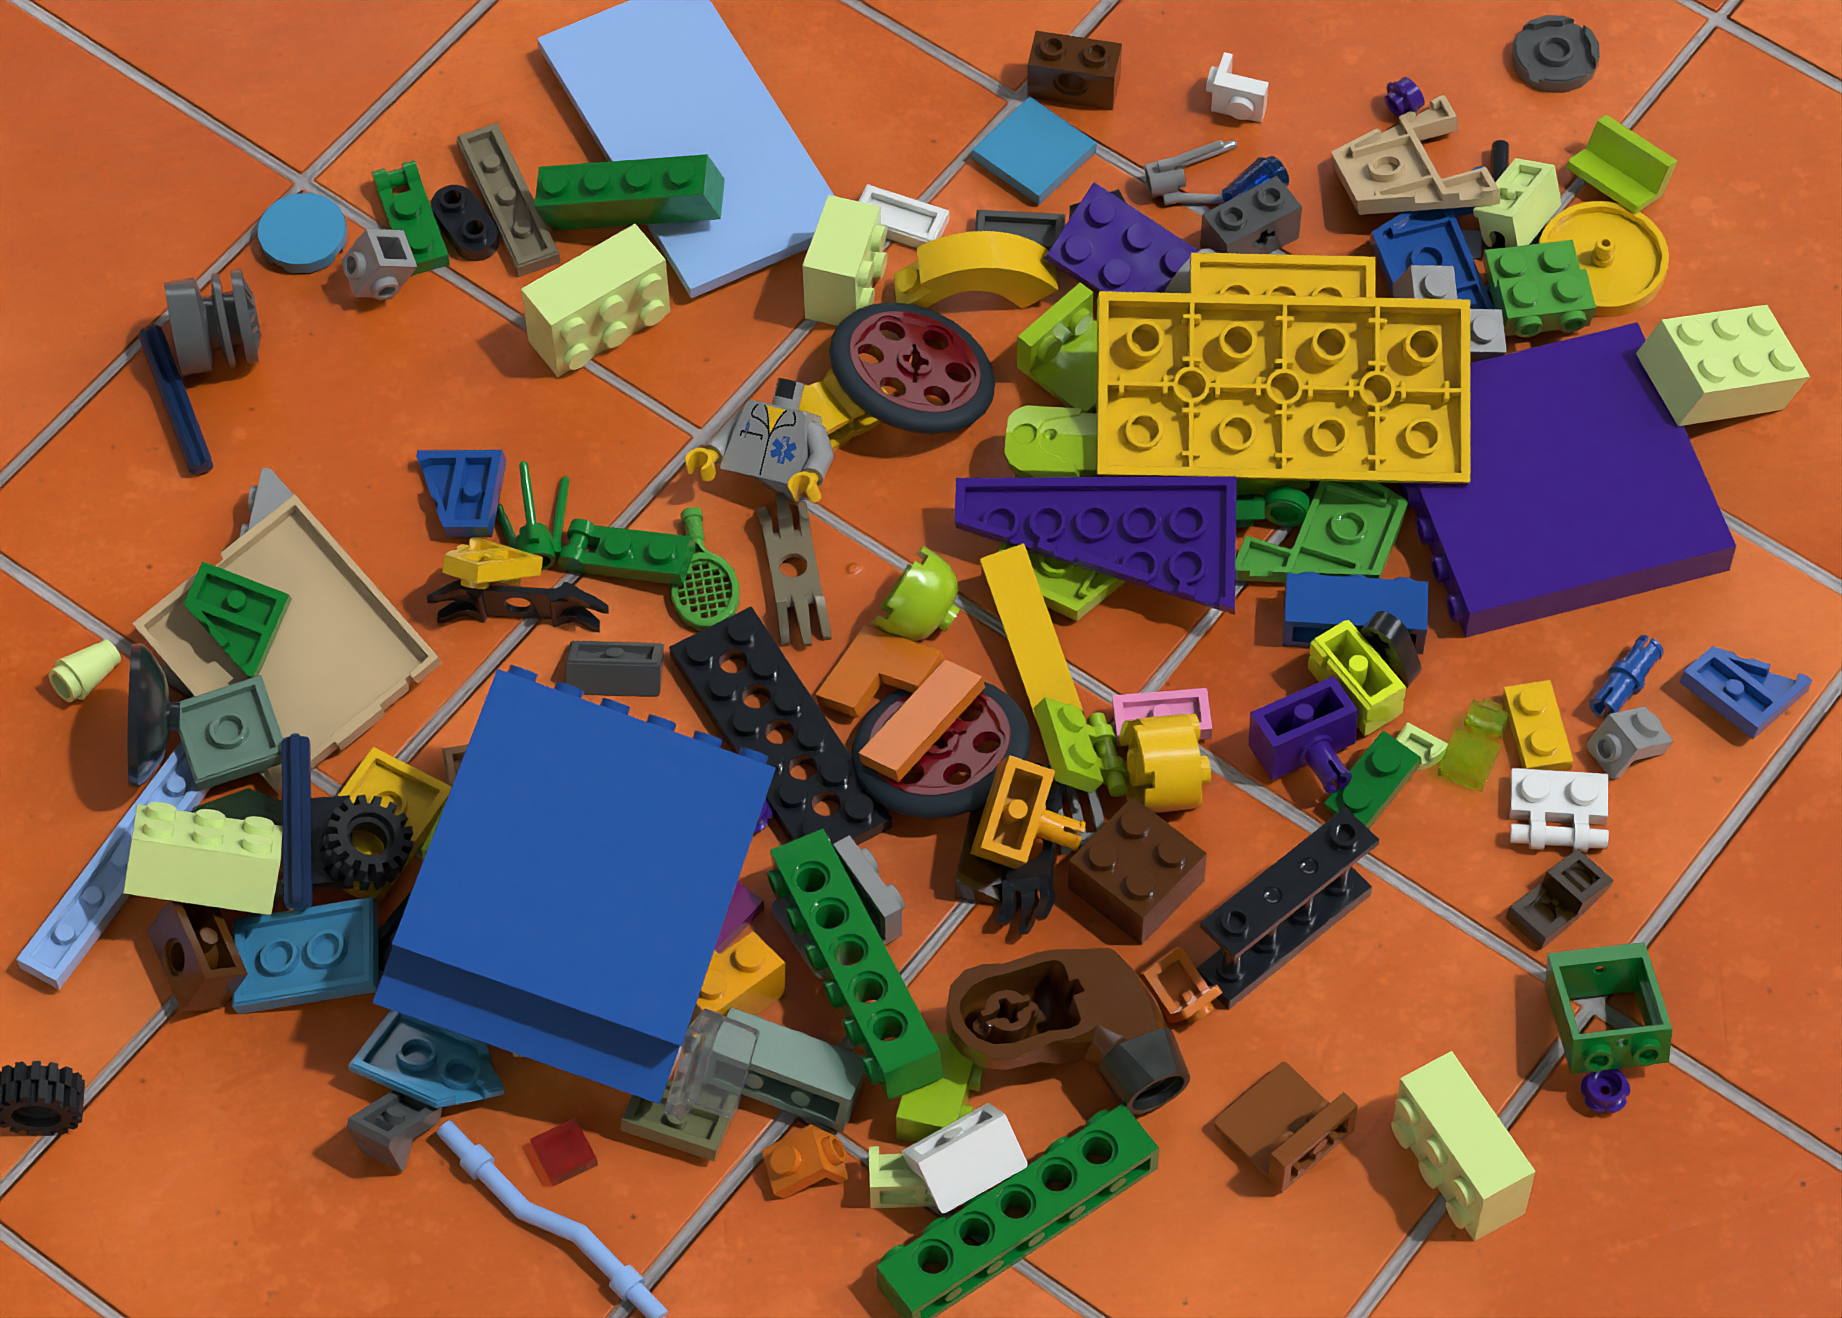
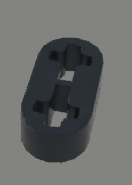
(1394, 645)

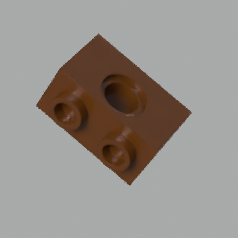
(1074, 70)
(197, 955)

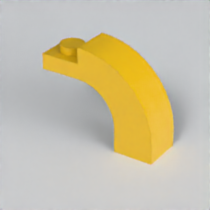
(977, 262)

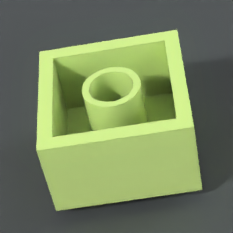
(843, 260)

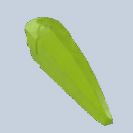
(1064, 444)

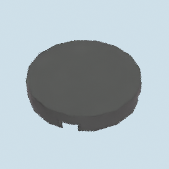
(1555, 54)

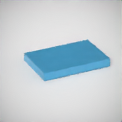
(307, 955)

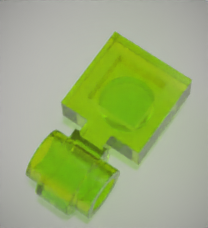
(1472, 754)

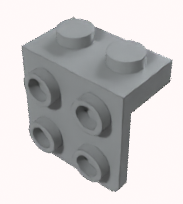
(880, 901)

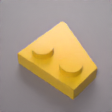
(489, 562)

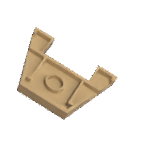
(1396, 175)

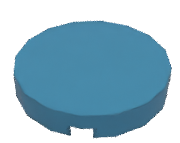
(302, 232)

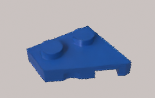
(464, 488)
(1742, 689)

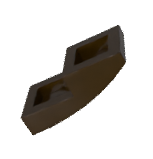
(1560, 899)

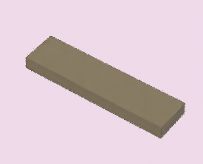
(508, 199)

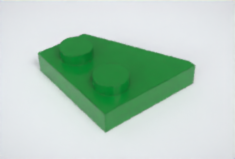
(237, 614)

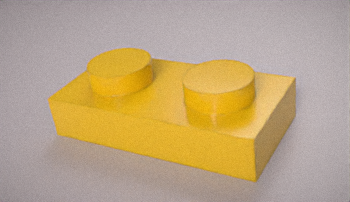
(1537, 726)

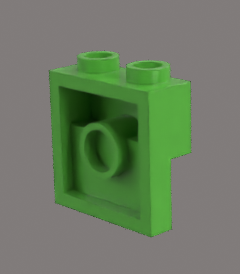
(1539, 288)

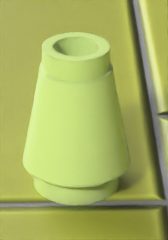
(83, 670)

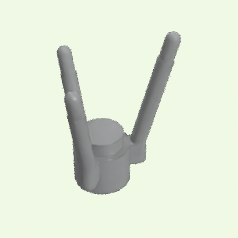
(1167, 175)

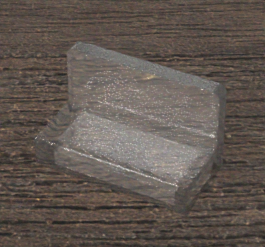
(712, 1066)

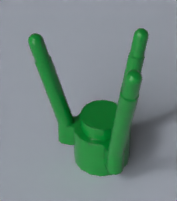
(534, 536)

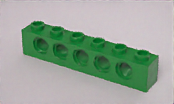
(896, 1064)
(1009, 1240)

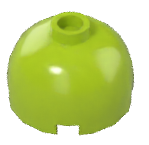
(920, 599)

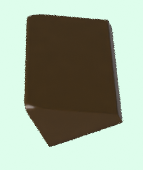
(978, 877)

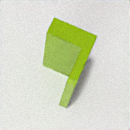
(1623, 165)

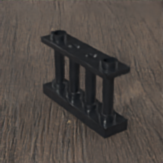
(1287, 907)

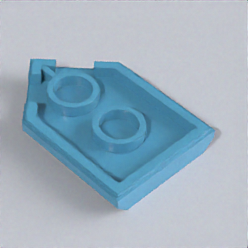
(427, 1062)

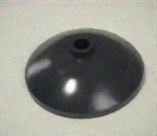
(149, 715)

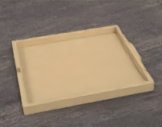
(336, 653)

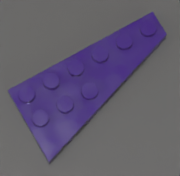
(1142, 530)

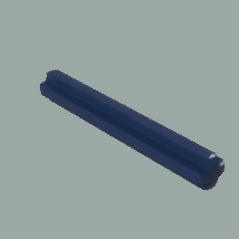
(175, 400)
(297, 822)

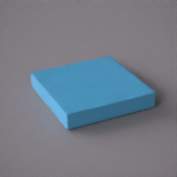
(1034, 150)

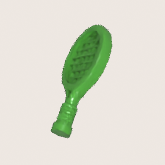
(692, 522)

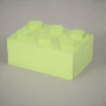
(596, 300)
(1722, 365)
(204, 858)
(1462, 1146)

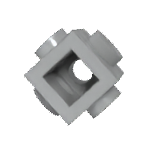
(379, 263)

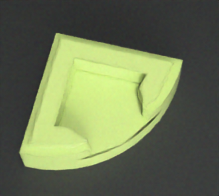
(1424, 744)

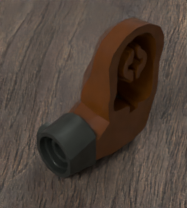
(1069, 1009)

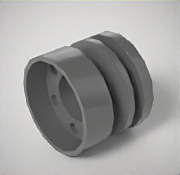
(212, 322)

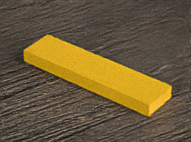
(1029, 627)

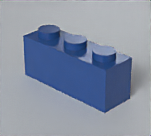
(1320, 602)

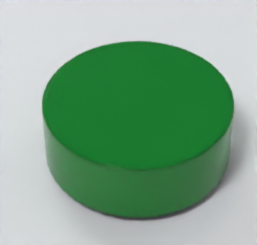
(1286, 506)

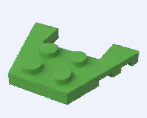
(1343, 534)

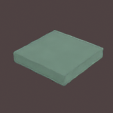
(230, 733)

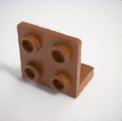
(1286, 1125)

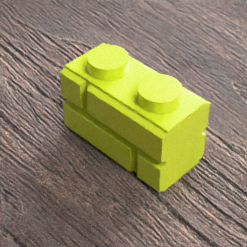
(1360, 672)

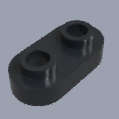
(462, 219)

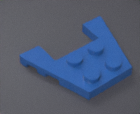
(1431, 240)

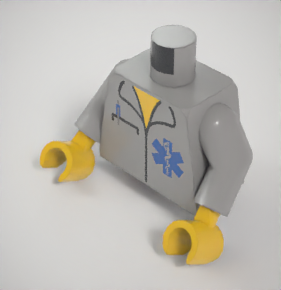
(771, 444)

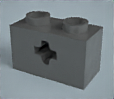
(1253, 221)

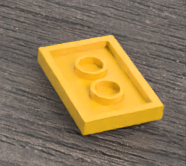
(410, 789)

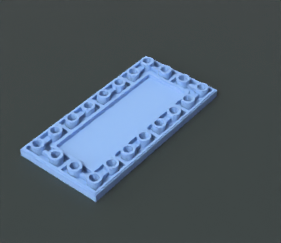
(678, 84)

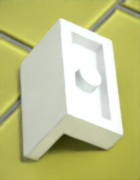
(966, 1157)

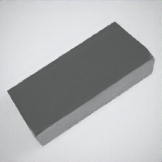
(615, 668)

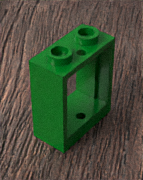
(1623, 970)

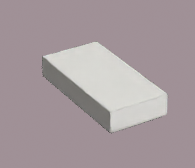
(906, 218)

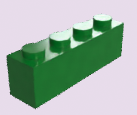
(629, 192)

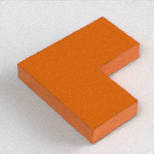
(873, 660)

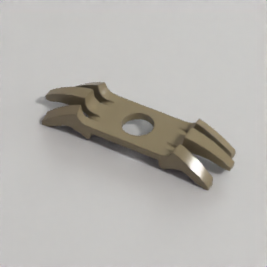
(799, 590)

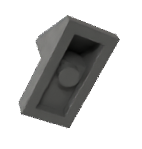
(390, 1125)

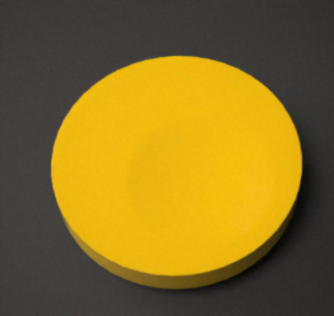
(1618, 249)

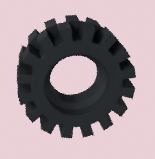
(377, 821)
(40, 1098)

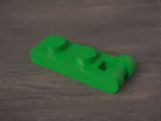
(413, 214)
(627, 553)

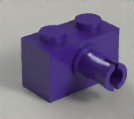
(1306, 731)

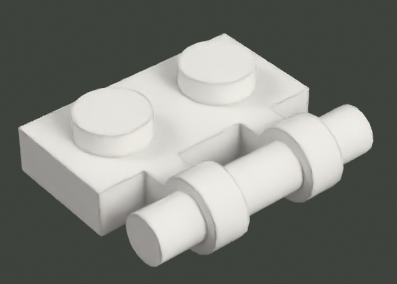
(1563, 798)

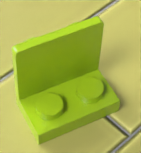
(1062, 350)

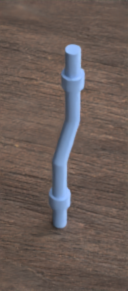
(480, 1164)

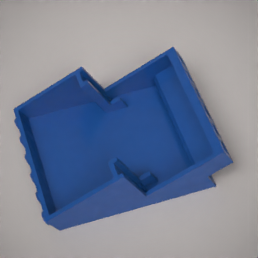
(576, 884)

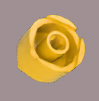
(1165, 762)

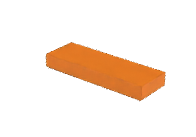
(921, 720)

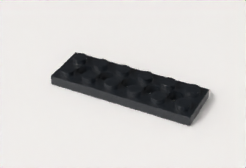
(788, 708)

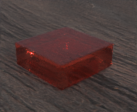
(564, 1152)

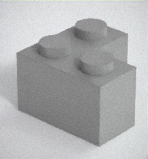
(1439, 282)

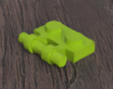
(1074, 746)

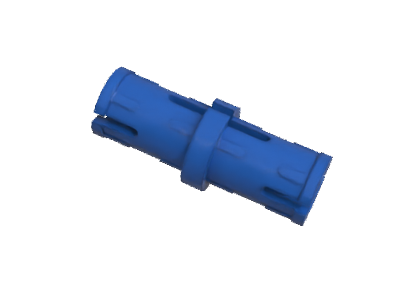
(1626, 677)

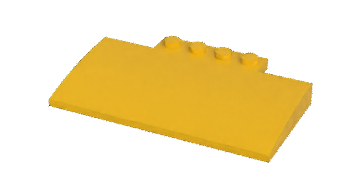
(1283, 376)

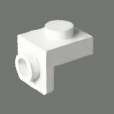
(1236, 94)

